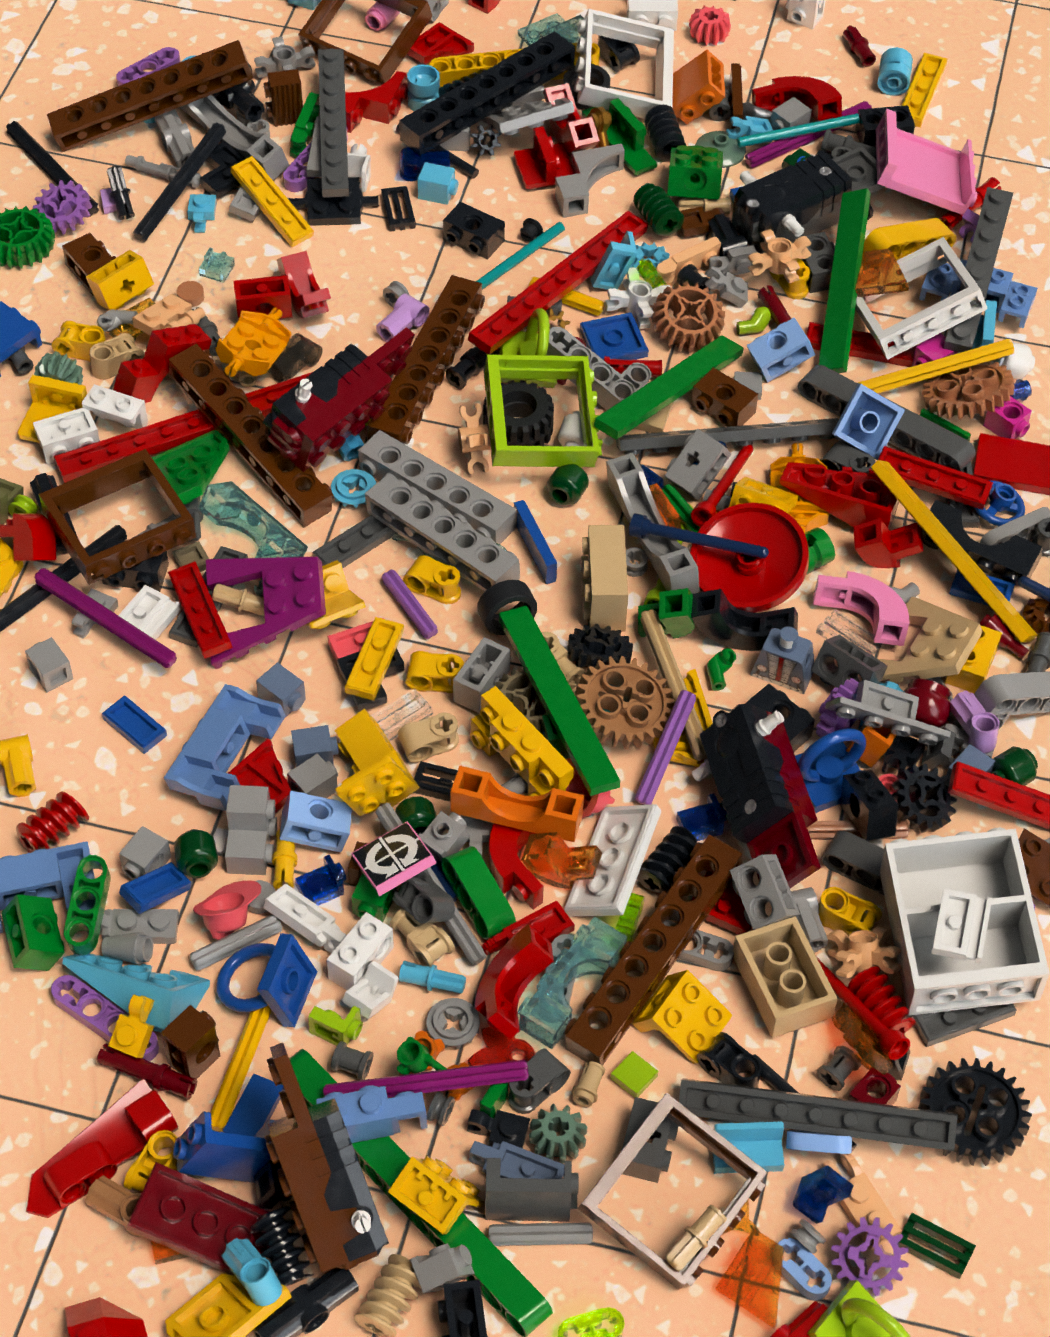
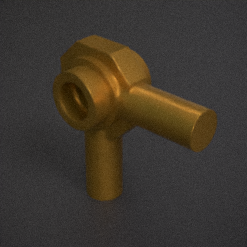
(602, 120)

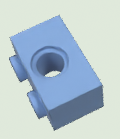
(780, 349)
(315, 821)

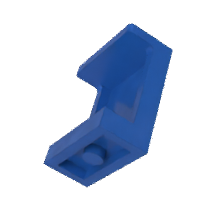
(16, 331)
(220, 1154)

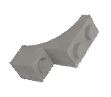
(589, 167)

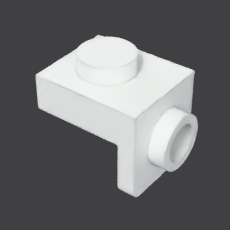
(372, 991)

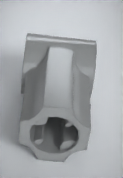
(809, 919)

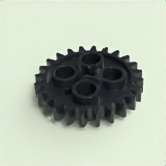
(1005, 1122)

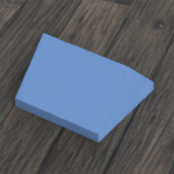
(868, 421)

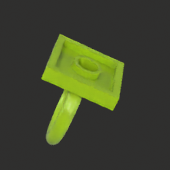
(531, 344)
(856, 1315)

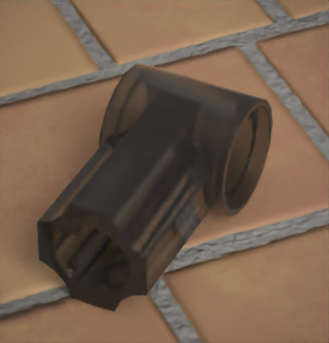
(298, 354)

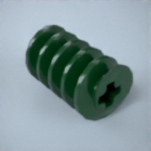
(658, 209)

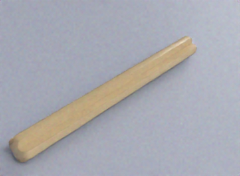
(670, 671)

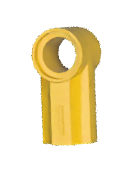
(16, 760)

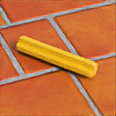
(580, 301)

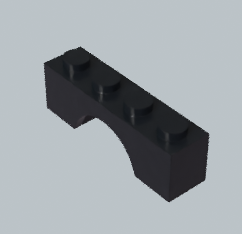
(1010, 559)

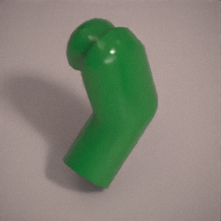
(719, 666)

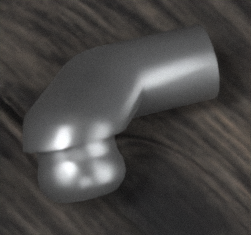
(754, 111)

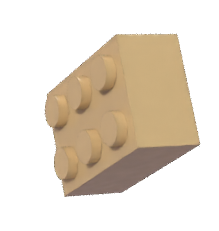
(606, 576)
(784, 977)

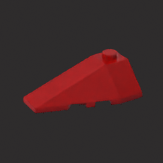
(843, 493)

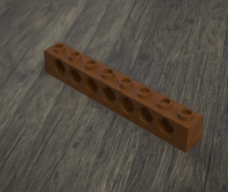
(150, 96)
(428, 359)
(244, 429)
(598, 1044)

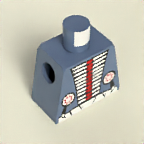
(785, 660)

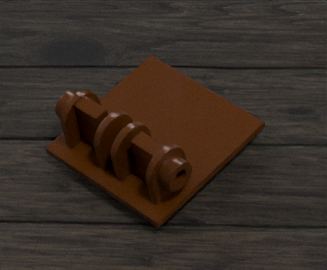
(1037, 865)

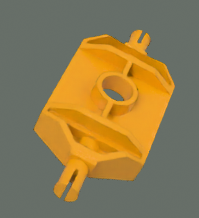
(256, 332)
(805, 512)

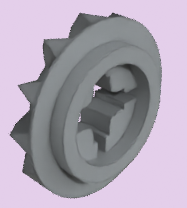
(455, 1010)

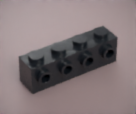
(463, 1309)

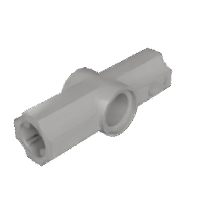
(175, 136)

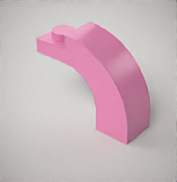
(868, 598)

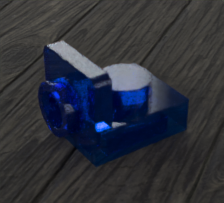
(704, 818)
(322, 883)
(819, 1191)

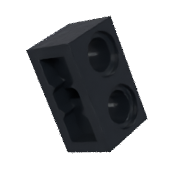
(871, 118)

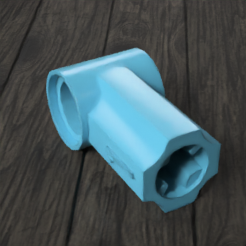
(252, 1271)

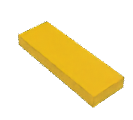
(374, 658)

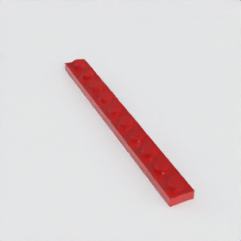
(553, 285)
(157, 436)

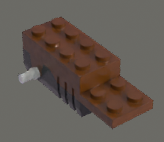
(322, 1176)

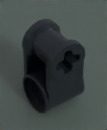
(617, 52)
(728, 1059)

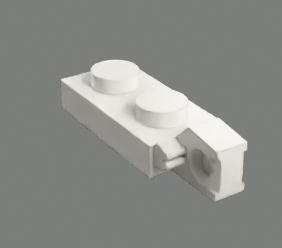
(305, 917)

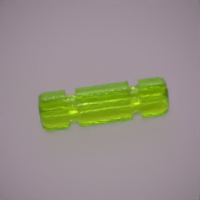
(650, 273)

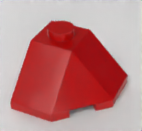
(102, 1319)

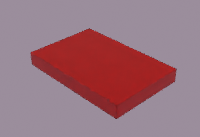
(1013, 462)

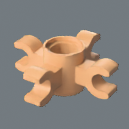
(779, 255)
(474, 438)
(863, 950)

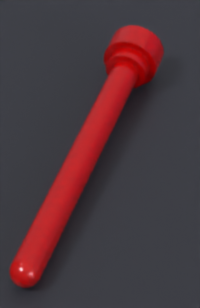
(706, 509)
(892, 1042)

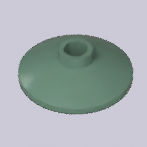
(718, 139)

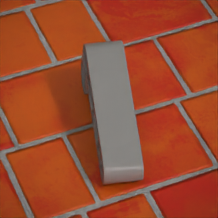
(607, 381)
(1015, 694)

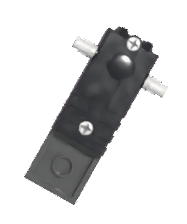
(801, 196)

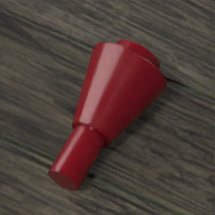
(1007, 638)

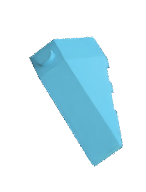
(170, 992)

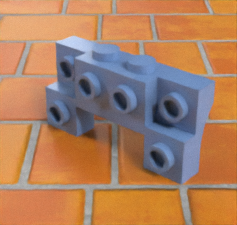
(1011, 296)
(217, 741)
(43, 874)
(373, 1115)

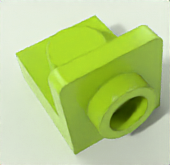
(332, 1028)

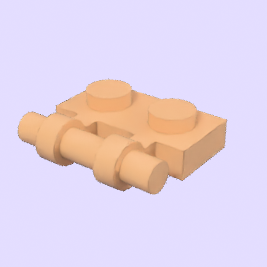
(167, 314)

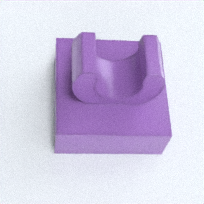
(970, 219)

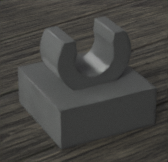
(941, 753)

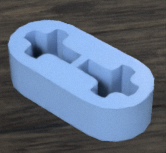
(818, 1142)
(809, 1264)

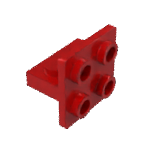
(542, 162)

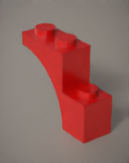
(377, 103)
(142, 376)

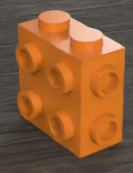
(698, 86)

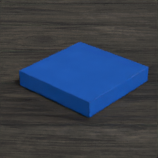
(615, 337)

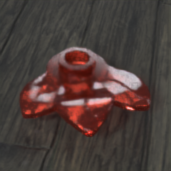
(500, 1049)

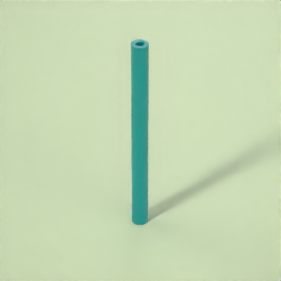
(798, 130)
(521, 254)

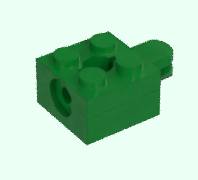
(695, 172)

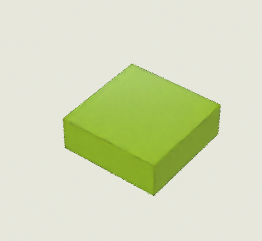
(634, 1074)

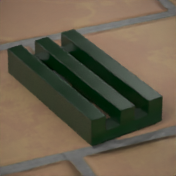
(936, 1245)

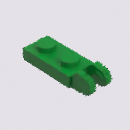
(305, 124)

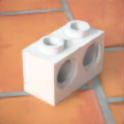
(365, 943)

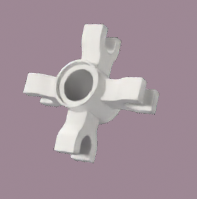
(635, 299)

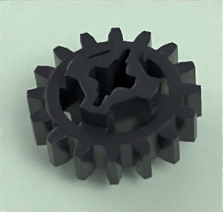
(598, 644)
(923, 798)

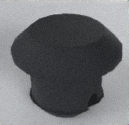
(531, 229)

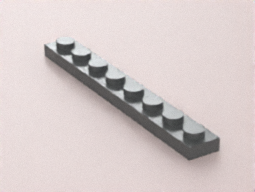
(333, 123)
(981, 262)
(742, 435)
(820, 1114)

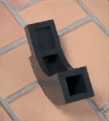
(735, 627)

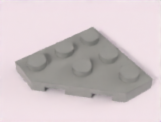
(512, 117)

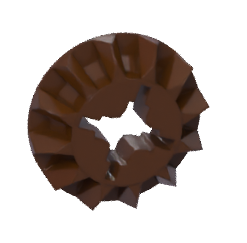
(1034, 614)

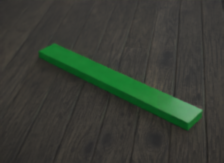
(843, 280)
(667, 387)
(559, 701)

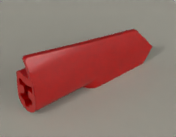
(99, 1150)

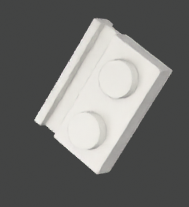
(151, 611)
(961, 925)

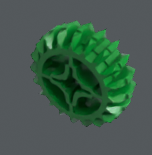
(24, 237)

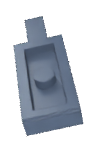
(516, 1161)

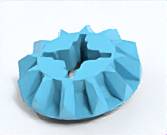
(650, 250)
(348, 480)

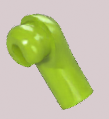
(757, 323)

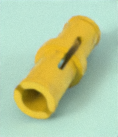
(284, 861)

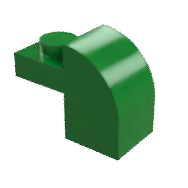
(673, 612)

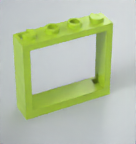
(541, 368)

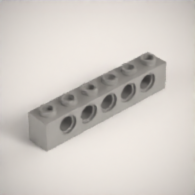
(443, 487)
(440, 533)

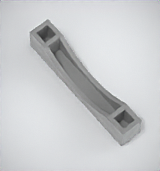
(240, 137)
(668, 557)

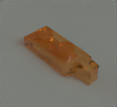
(861, 1039)

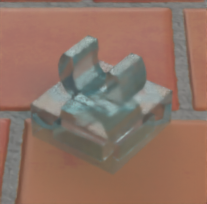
(216, 265)

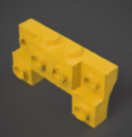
(507, 731)

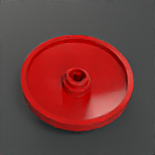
(751, 581)

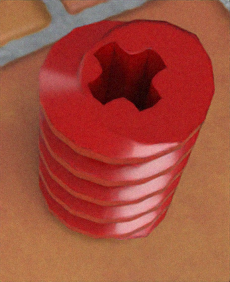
(50, 821)
(878, 999)

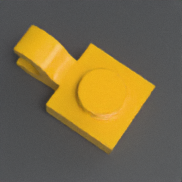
(131, 1030)

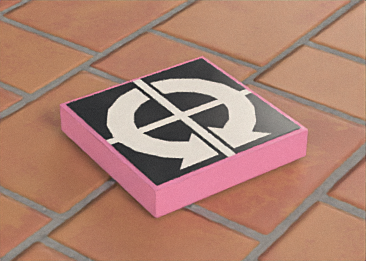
(393, 858)

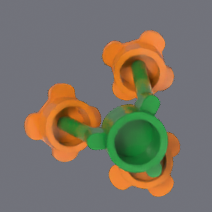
(421, 1054)

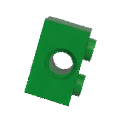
(32, 932)

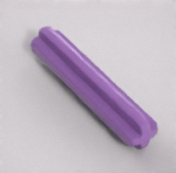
(409, 604)

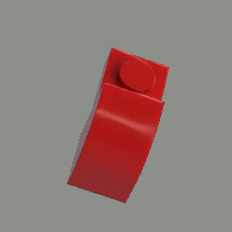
(31, 535)
(884, 547)

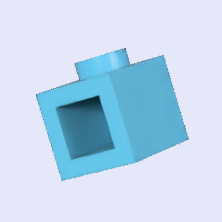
(437, 183)

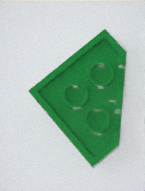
(193, 464)

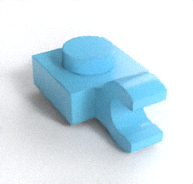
(748, 126)
(200, 209)

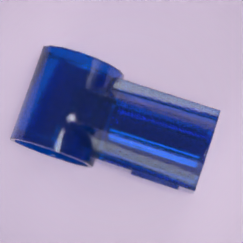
(411, 163)

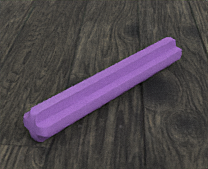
(665, 747)

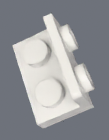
(116, 407)
(65, 433)

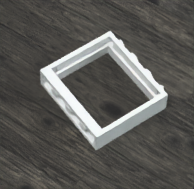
(633, 32)
(934, 318)

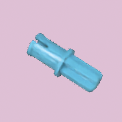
(431, 977)

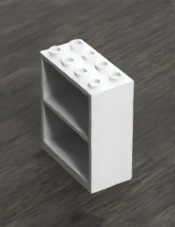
(974, 863)

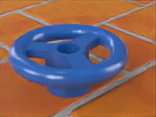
(1001, 499)

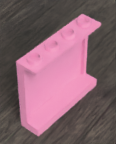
(924, 167)

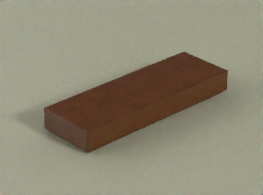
(735, 89)

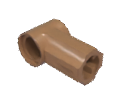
(112, 1201)

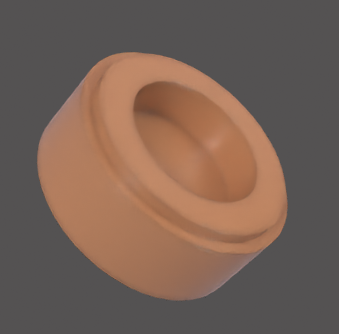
(191, 292)

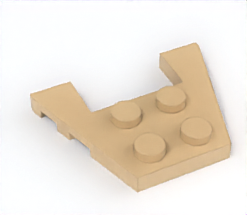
(939, 646)

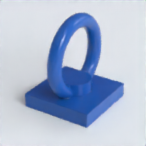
(827, 762)
(283, 984)

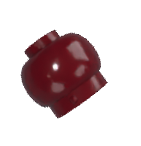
(932, 703)

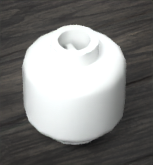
(1020, 362)
(571, 431)

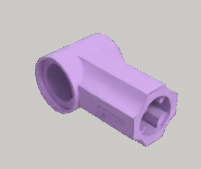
(406, 313)
(979, 725)

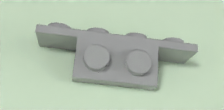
(887, 708)

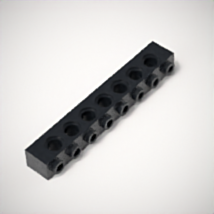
(486, 93)

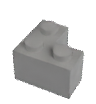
(250, 827)

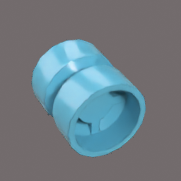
(895, 71)
(423, 85)

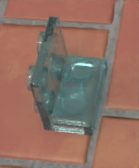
(552, 23)

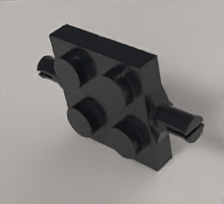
(334, 209)

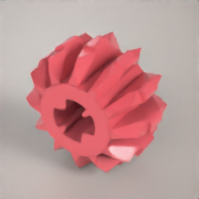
(709, 25)

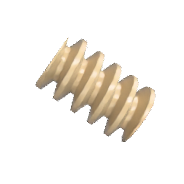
(389, 1297)

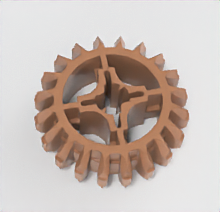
(687, 306)

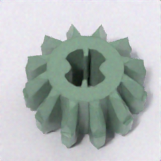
(59, 368)
(570, 1130)

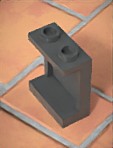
(529, 1198)

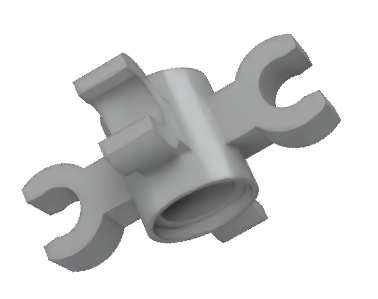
(284, 59)

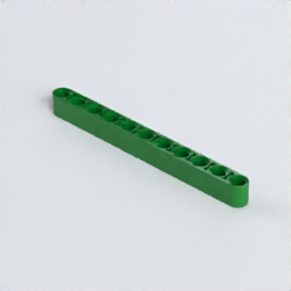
(383, 1162)

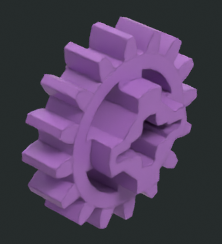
(64, 205)
(829, 720)
(886, 1260)

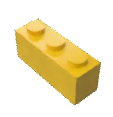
(366, 743)

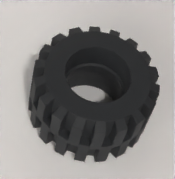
(535, 411)

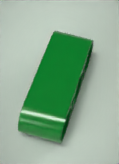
(84, 890)
(478, 892)

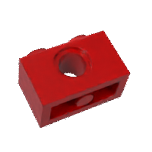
(263, 295)

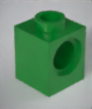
(367, 900)

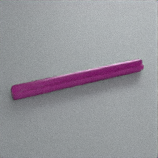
(785, 145)
(105, 618)
(440, 1079)

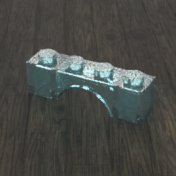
(231, 507)
(593, 952)

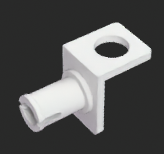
(359, 165)

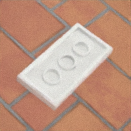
(623, 839)

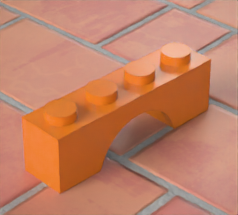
(482, 798)

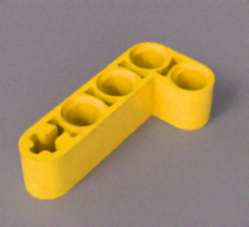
(908, 237)

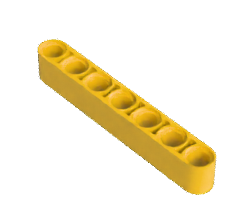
(458, 66)

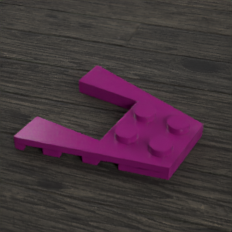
(290, 591)

